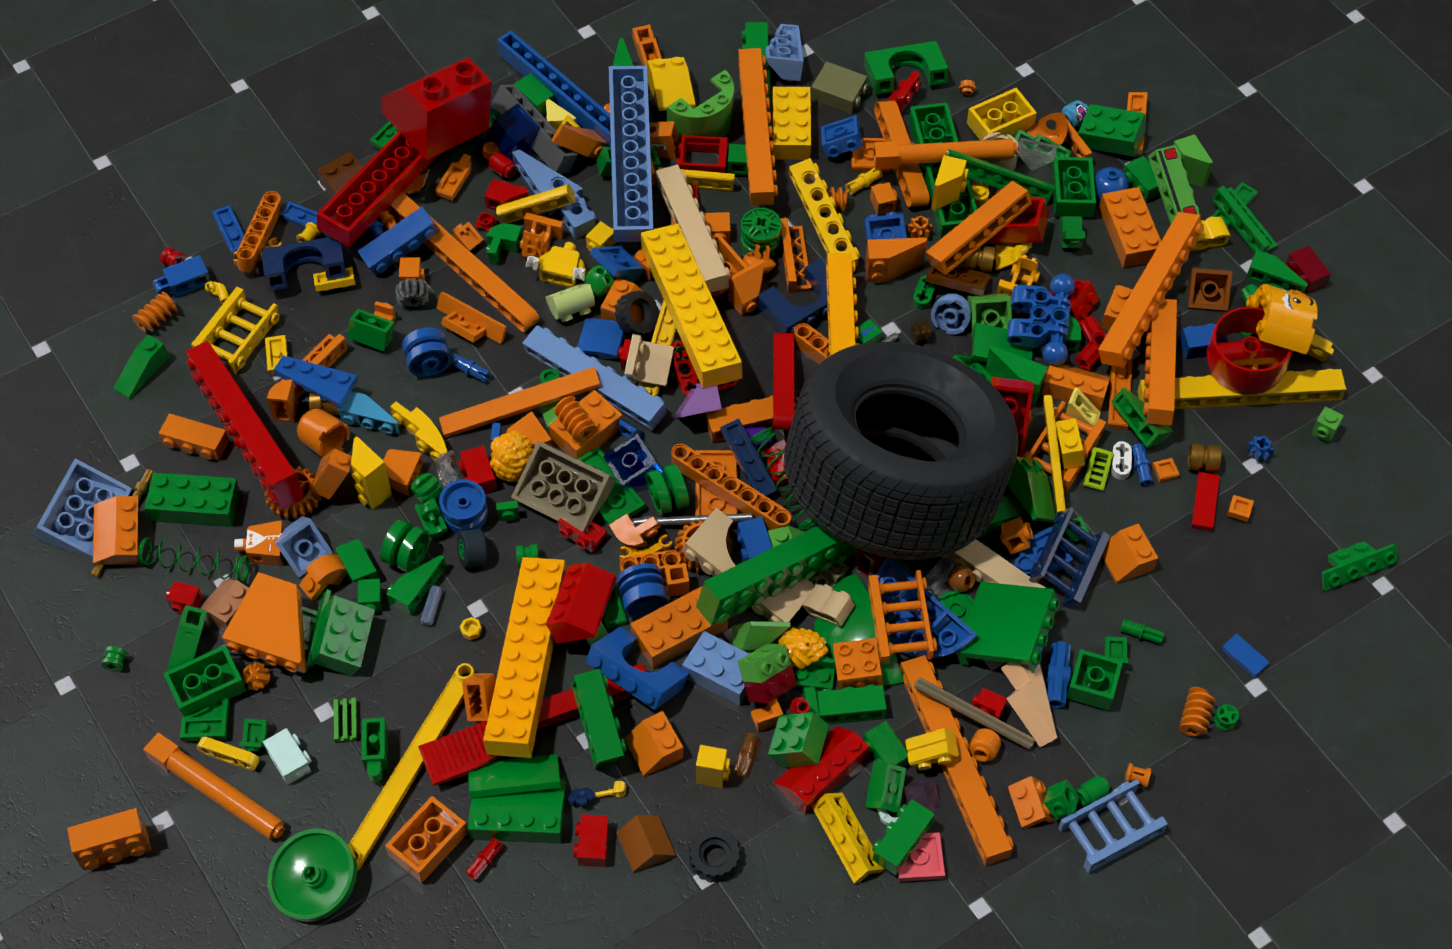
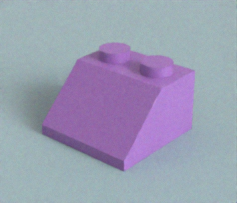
(700, 401)

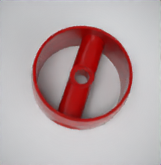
(1225, 357)

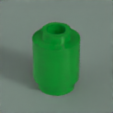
(1093, 790)

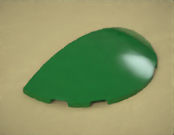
(857, 626)

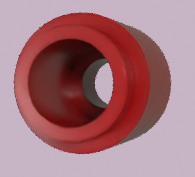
(502, 165)

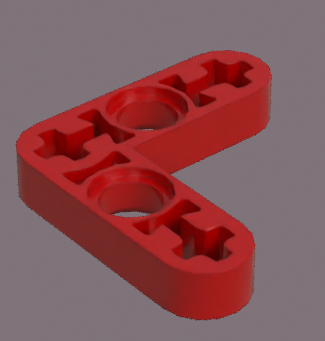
(690, 378)

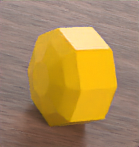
(470, 628)

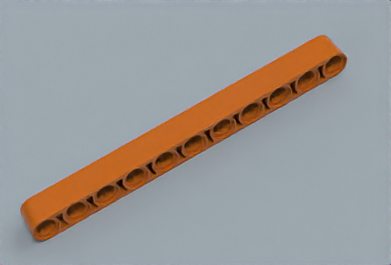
(472, 270)

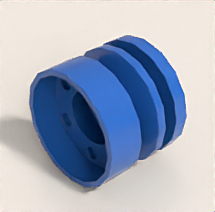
(642, 590)

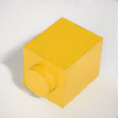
(600, 236)

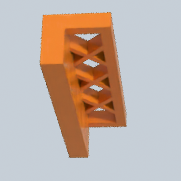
(790, 259)
(335, 348)

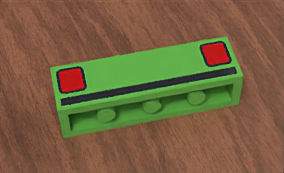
(1172, 182)

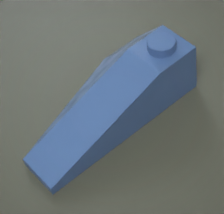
(786, 53)

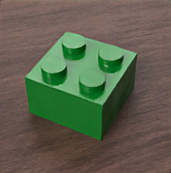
(1094, 679)
(798, 740)

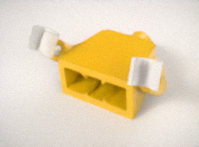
(559, 265)

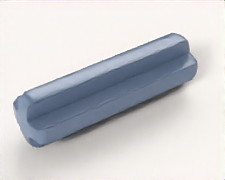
(431, 605)

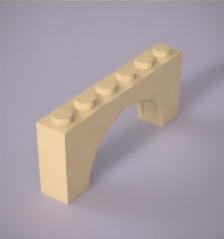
(710, 551)

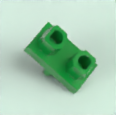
(431, 518)

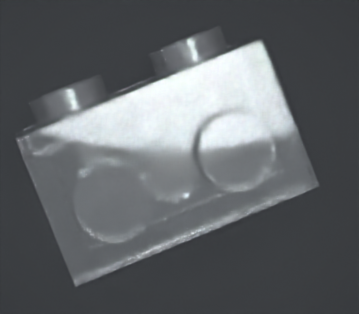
(447, 468)

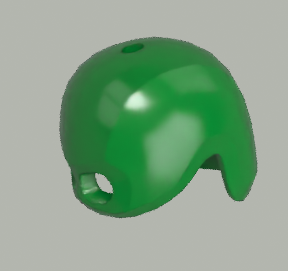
(600, 280)

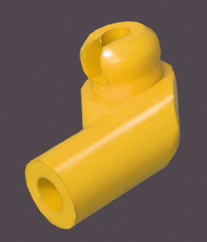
(218, 290)

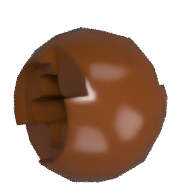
(961, 578)

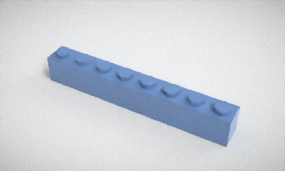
(617, 390)

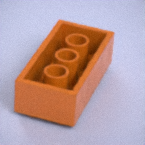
(1129, 226)
(673, 629)

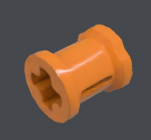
(1135, 773)

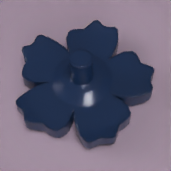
(581, 796)

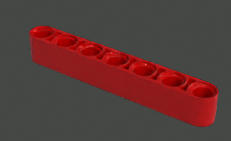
(783, 380)

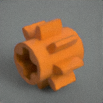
(920, 227)
(256, 676)

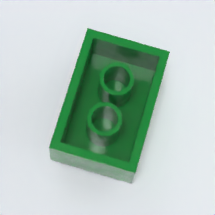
(1113, 130)
(1073, 186)
(342, 635)
(205, 681)

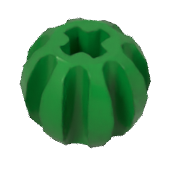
(426, 487)

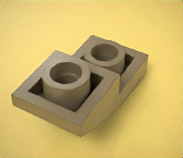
(831, 576)

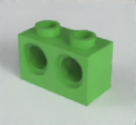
(764, 663)

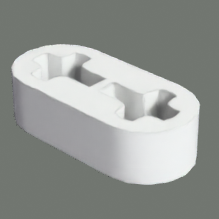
(1126, 460)

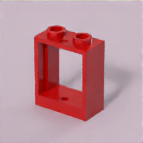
(703, 144)

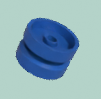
(426, 352)
(463, 506)

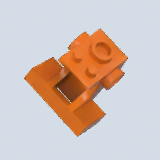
(538, 239)

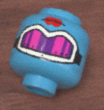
(1075, 112)

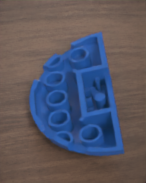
(945, 627)

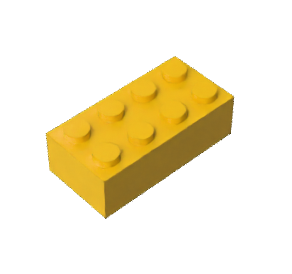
(791, 123)

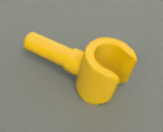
(618, 790)

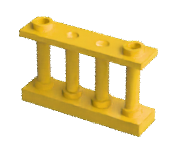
(226, 315)

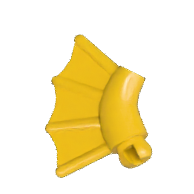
(1008, 253)

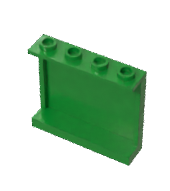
(1010, 623)

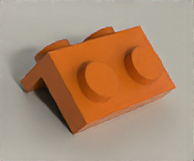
(1028, 801)

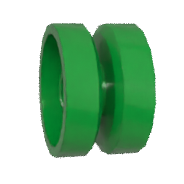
(667, 489)
(405, 546)

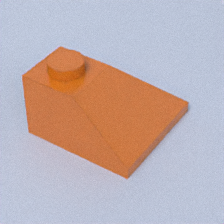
(746, 287)

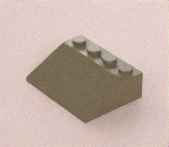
(563, 486)

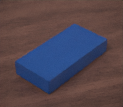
(1245, 655)

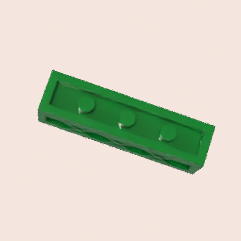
(1243, 220)

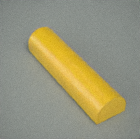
(536, 204)

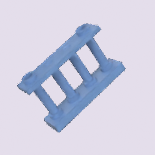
(1113, 848)

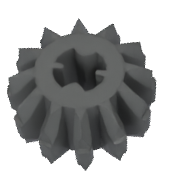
(412, 292)

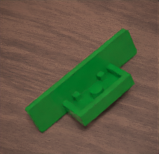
(1357, 562)
(311, 624)

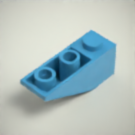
(363, 411)

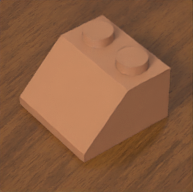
(224, 603)

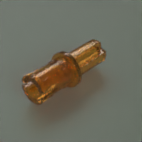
(745, 754)

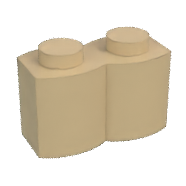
(829, 604)

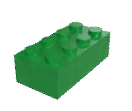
(192, 499)
(597, 718)

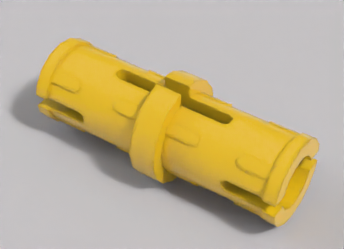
(863, 180)

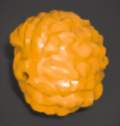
(510, 455)
(803, 646)

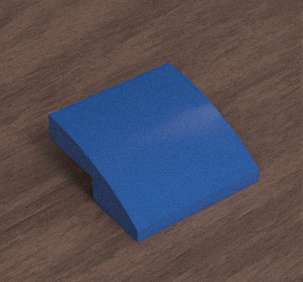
(601, 338)

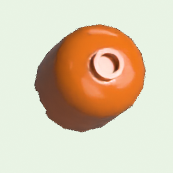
(322, 431)

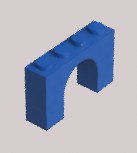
(649, 687)

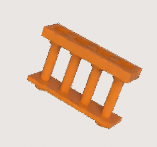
(1093, 432)
(884, 629)

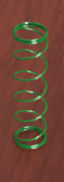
(809, 522)
(238, 566)

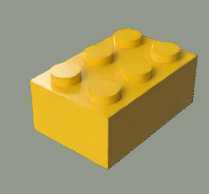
(1002, 114)

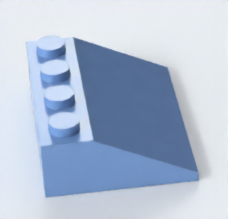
(70, 514)

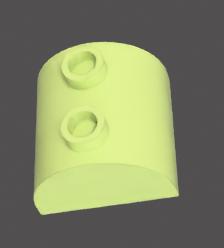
(570, 301)

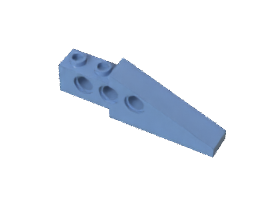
(542, 178)

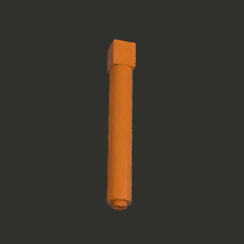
(890, 154)
(171, 758)

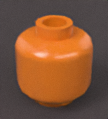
(985, 745)

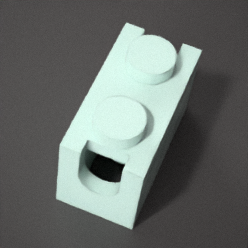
(287, 756)

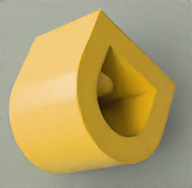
(980, 193)

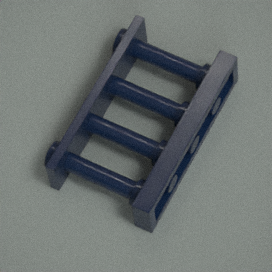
(1087, 559)

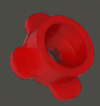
(483, 218)

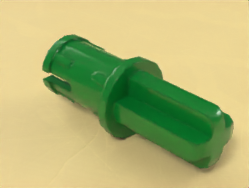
(1141, 631)

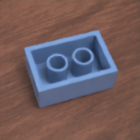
(716, 668)

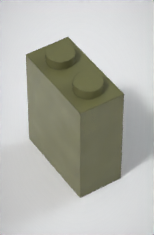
(839, 87)

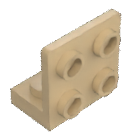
(648, 361)

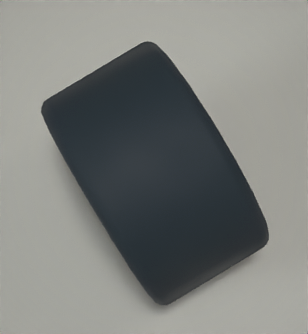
(471, 548)

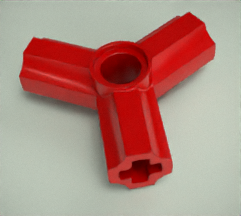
(1094, 336)

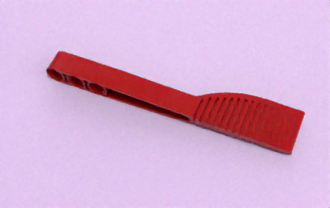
(465, 750)

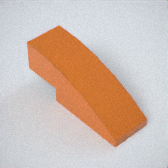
(645, 44)

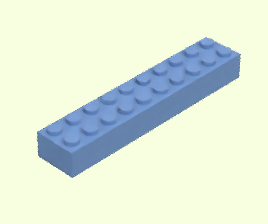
(630, 152)

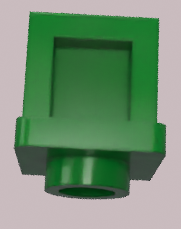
(1116, 648)
(254, 734)

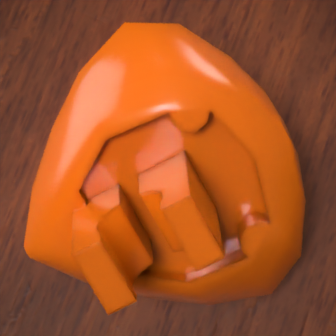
(753, 257)

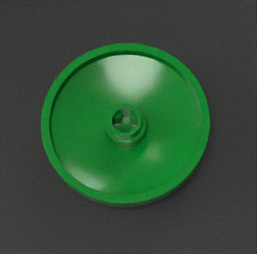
(312, 875)

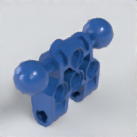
(1022, 331)

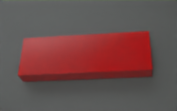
(1205, 501)

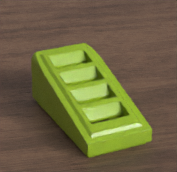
(1101, 454)

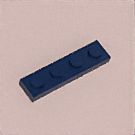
(747, 458)

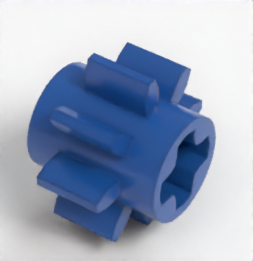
(1260, 448)

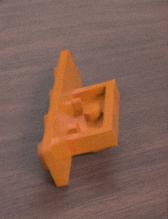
(468, 321)

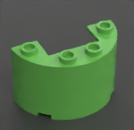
(710, 118)

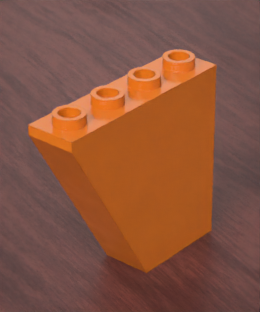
(269, 624)

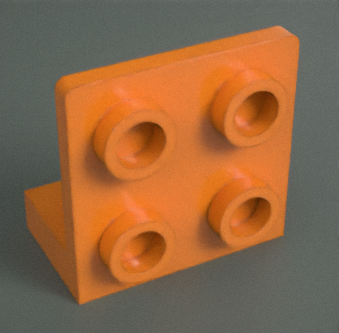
(857, 663)

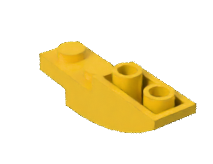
(419, 425)

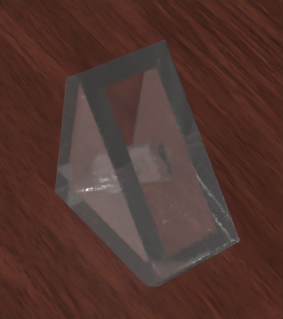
(1036, 153)

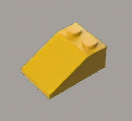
(669, 81)

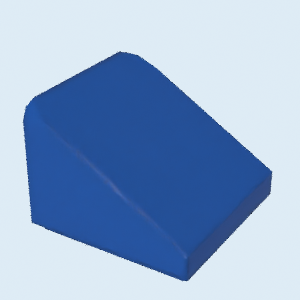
(628, 430)

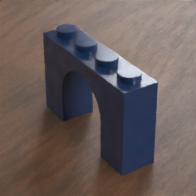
(282, 258)
(786, 315)

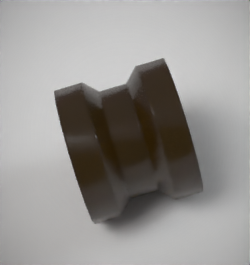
(921, 332)

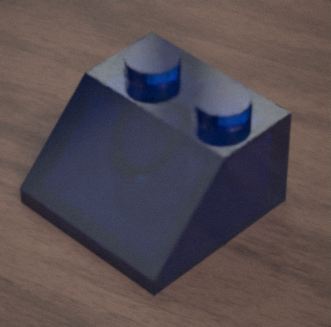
(514, 131)
(631, 462)

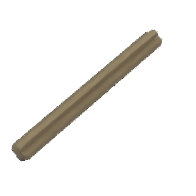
(974, 713)

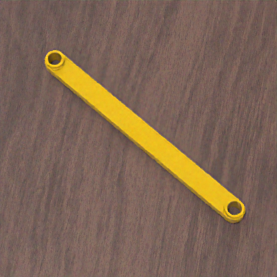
(408, 767)

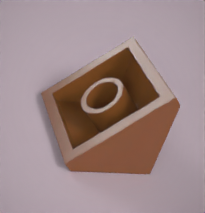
(1209, 289)
(645, 842)

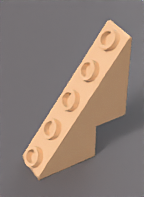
(1031, 701)

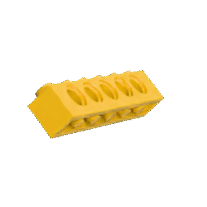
(807, 170)

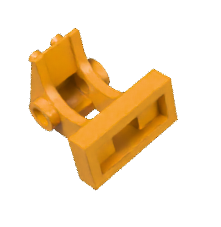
(1024, 271)

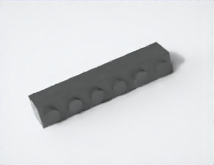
(554, 155)

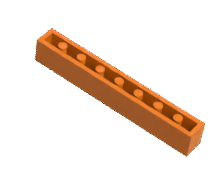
(1161, 365)

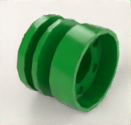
(761, 228)

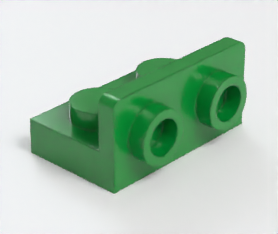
(817, 674)

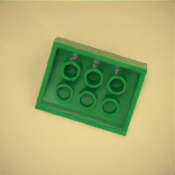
(519, 816)

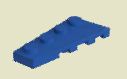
(324, 381)

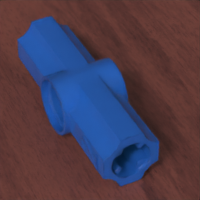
(1058, 674)

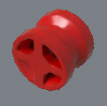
(170, 257)

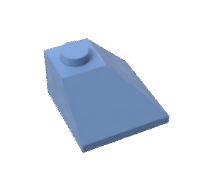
(302, 545)

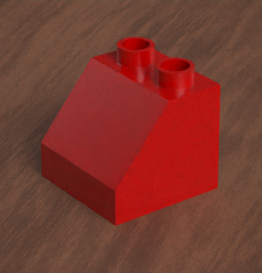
(441, 108)

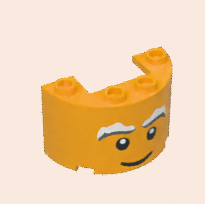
(1286, 318)

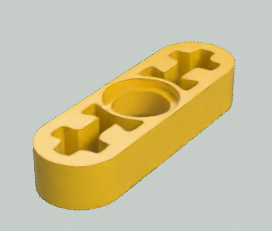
(228, 753)

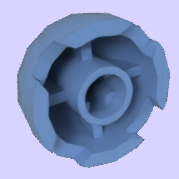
(951, 313)

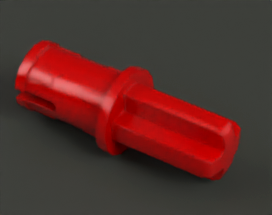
(799, 705)
(484, 859)

